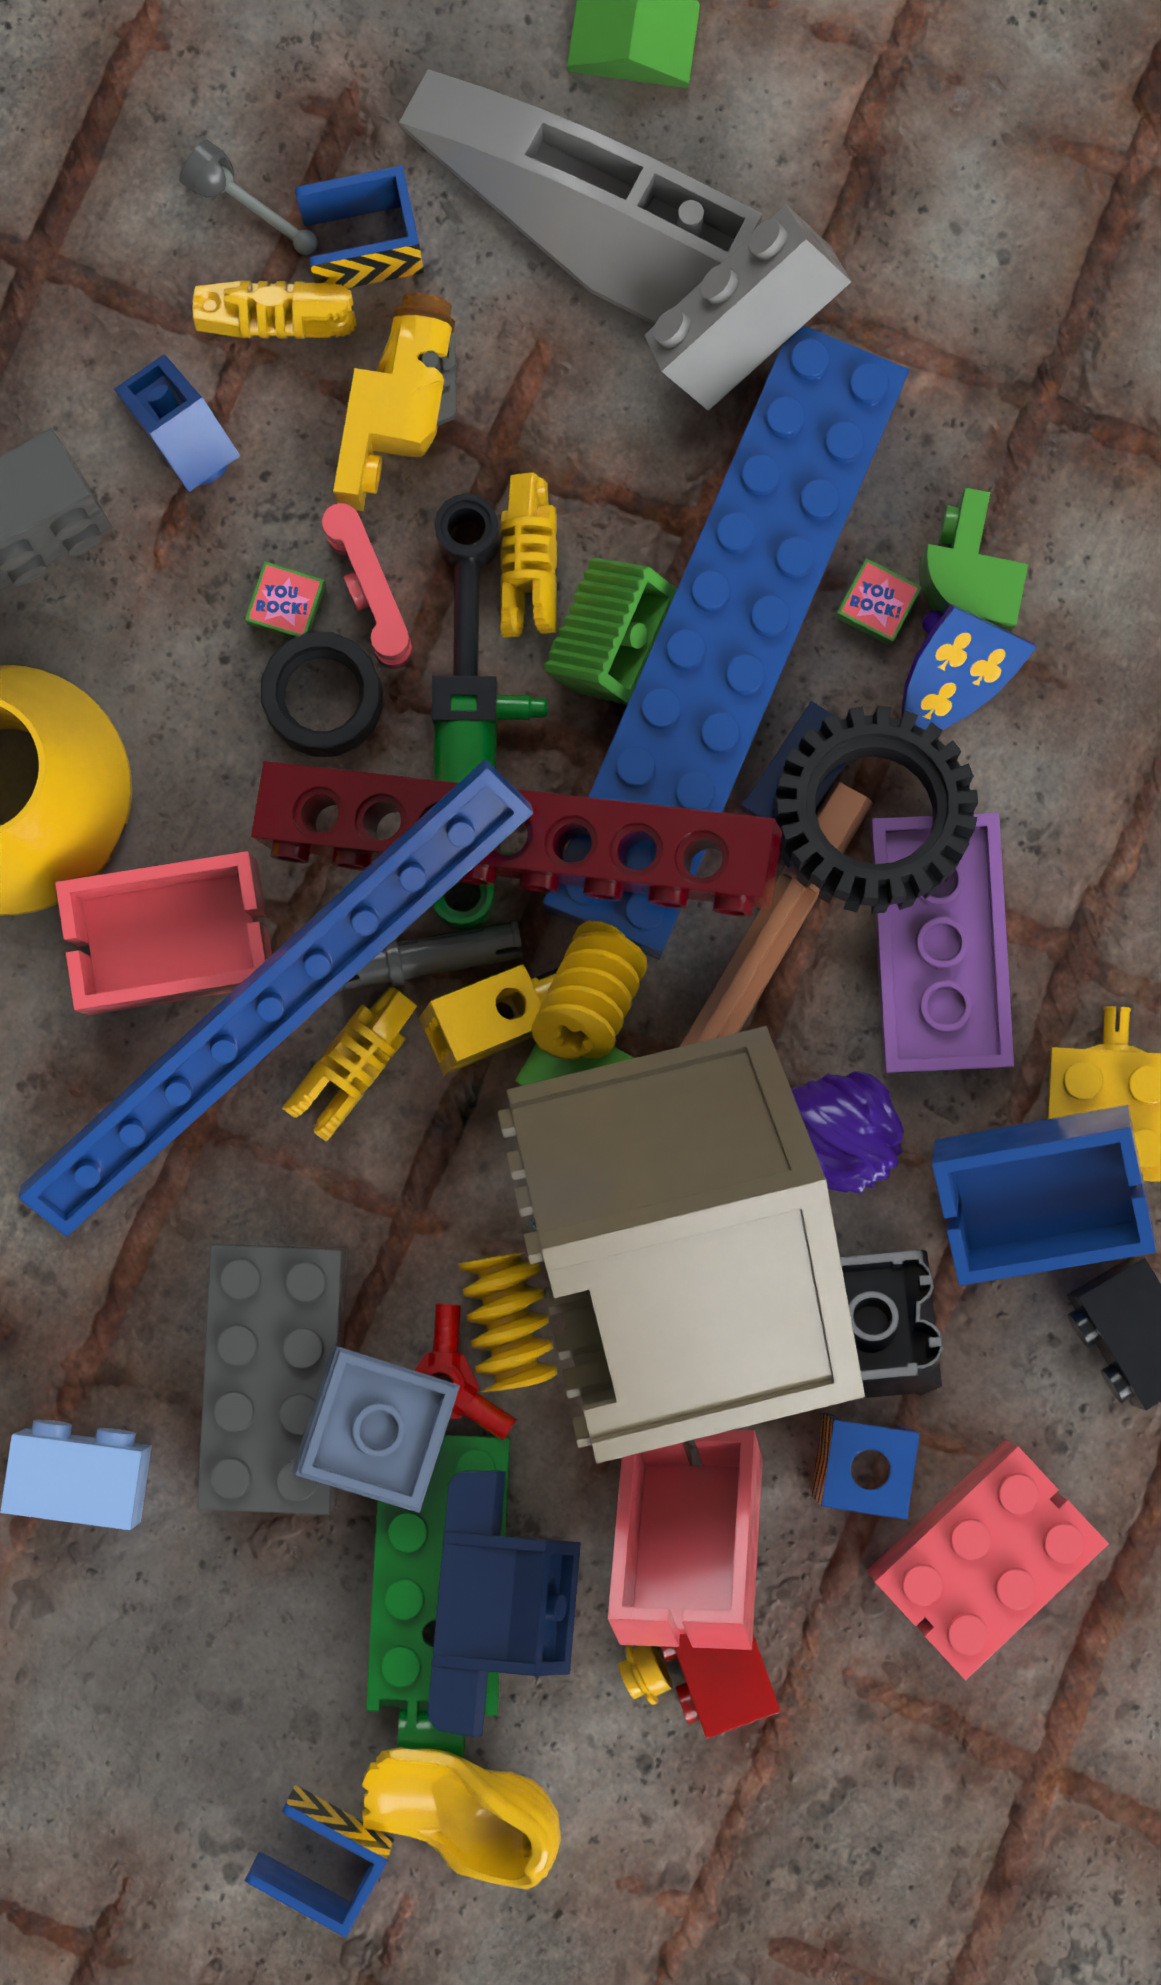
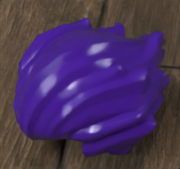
(851, 1129)

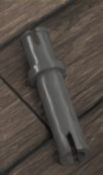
(440, 955)

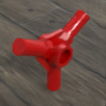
(453, 1367)

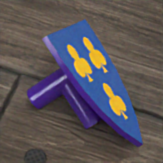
(960, 666)

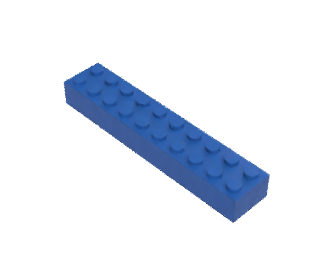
(740, 604)

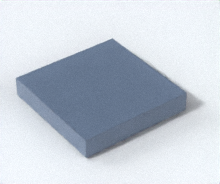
(375, 1429)

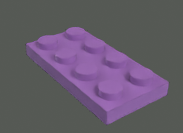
(944, 958)

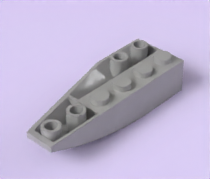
(583, 199)

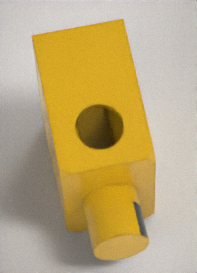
(468, 1025)

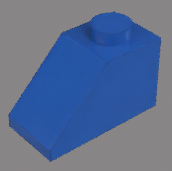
(178, 423)

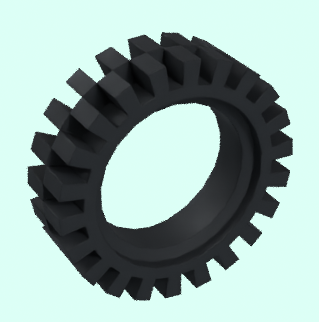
(888, 739)

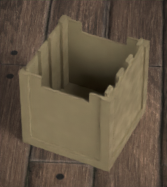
(683, 1244)

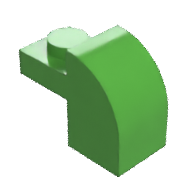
(967, 579)

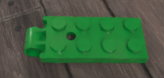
(408, 1590)

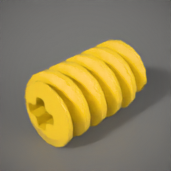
(590, 993)
(508, 1322)

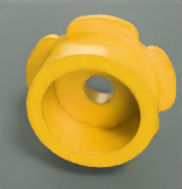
(645, 1672)

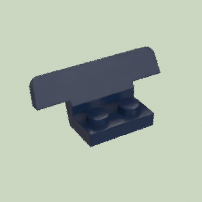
(498, 1606)

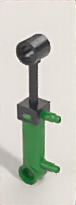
(468, 704)

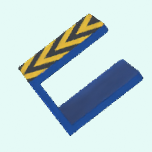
(356, 197)
(836, 1450)
(307, 1895)

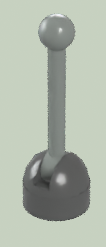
(211, 174)

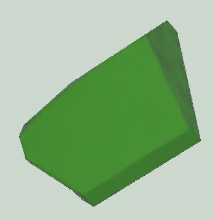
(635, 40)

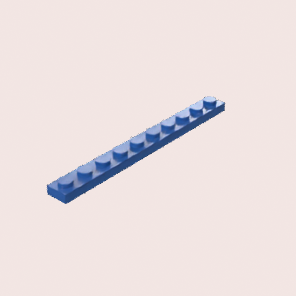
(277, 997)

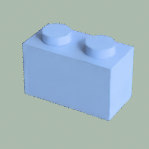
(76, 1476)

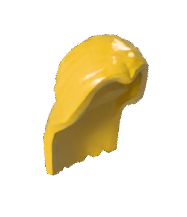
(476, 1818)

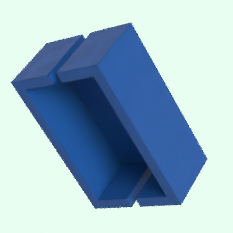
(1043, 1195)

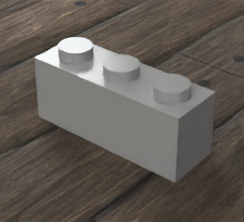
(746, 307)

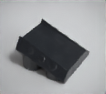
(894, 1322)

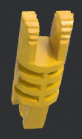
(274, 309)
(528, 556)
(353, 1060)

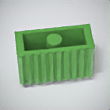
(610, 629)

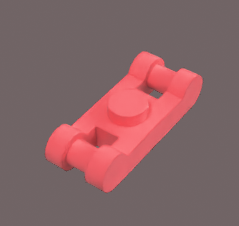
(368, 584)

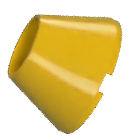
(78, 794)

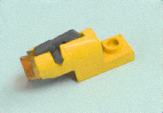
(403, 401)

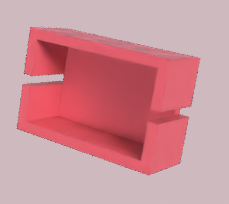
(163, 932)
(688, 1544)
(987, 1558)

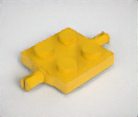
(1109, 1078)

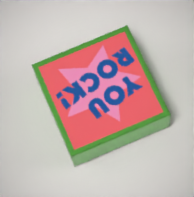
(285, 601)
(878, 602)

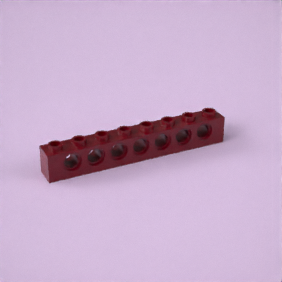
(750, 845)

